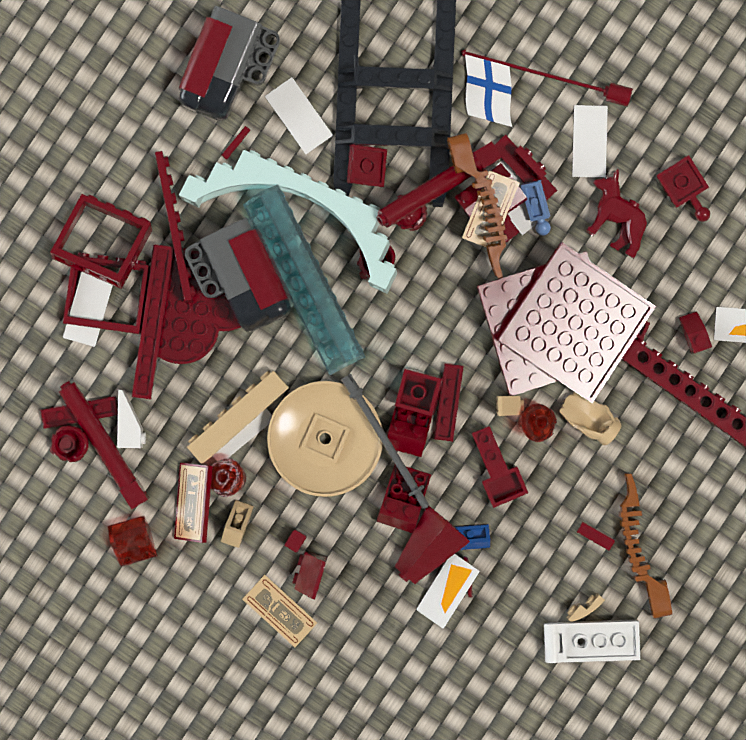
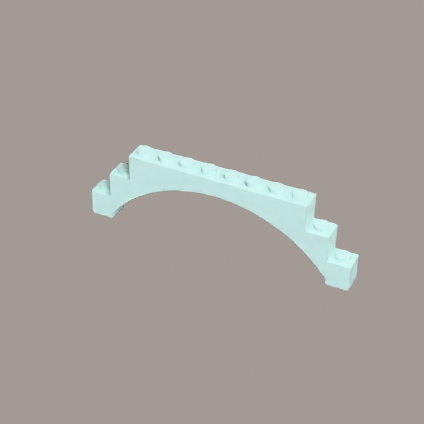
(261, 173)

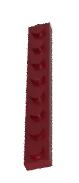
(174, 218)
(153, 322)

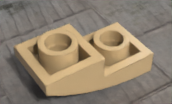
(578, 612)

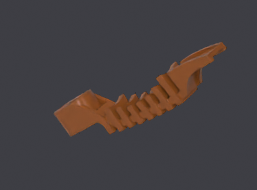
(464, 162)
(656, 590)

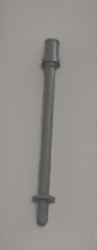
(356, 394)

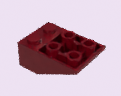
(398, 507)

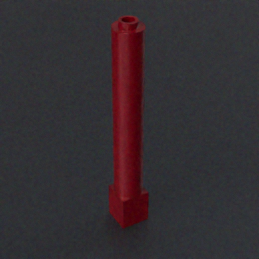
(434, 187)
(103, 444)

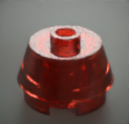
(537, 422)
(227, 477)

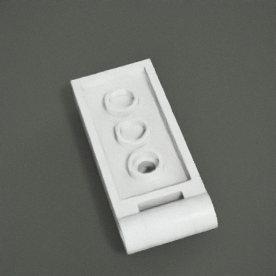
(602, 641)

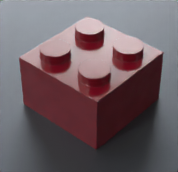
(419, 391)

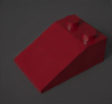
(310, 573)

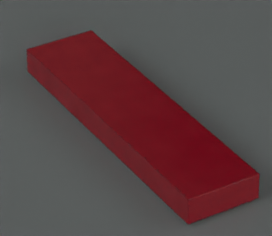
(448, 402)
(62, 415)

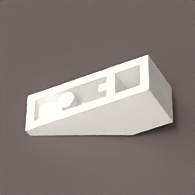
(129, 427)

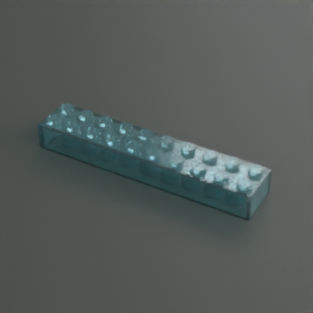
(304, 280)

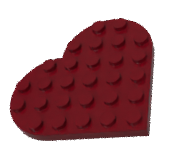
(194, 327)

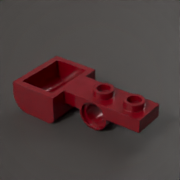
(503, 483)

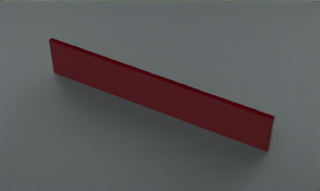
(239, 138)

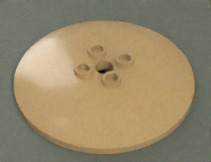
(297, 446)

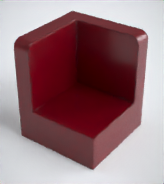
(510, 229)

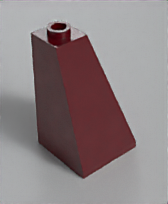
(429, 546)

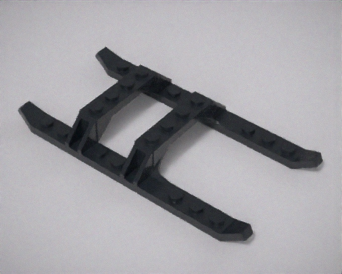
(436, 80)

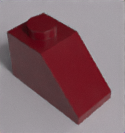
(695, 332)

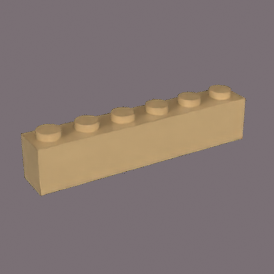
(238, 417)

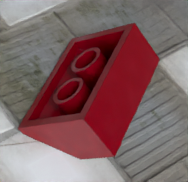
(469, 196)

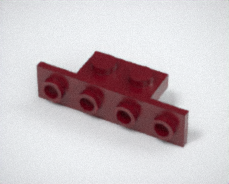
(523, 164)

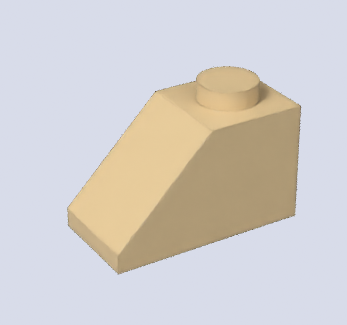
(509, 405)
(237, 524)

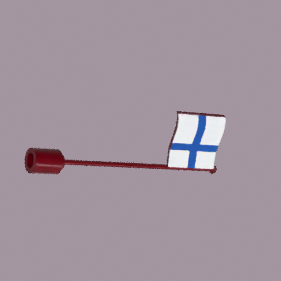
(490, 88)

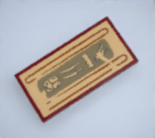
(193, 502)

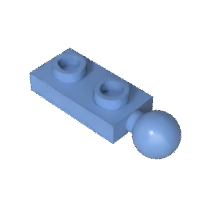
(537, 206)

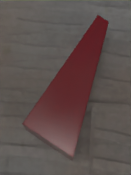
(595, 536)

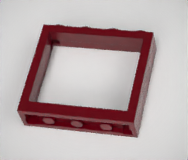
(103, 261)
(92, 269)

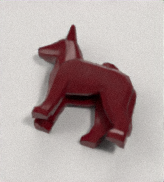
(618, 210)

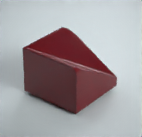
(295, 540)

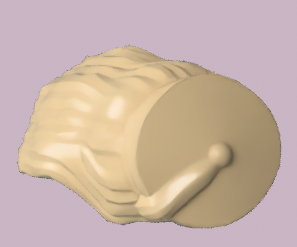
(590, 418)

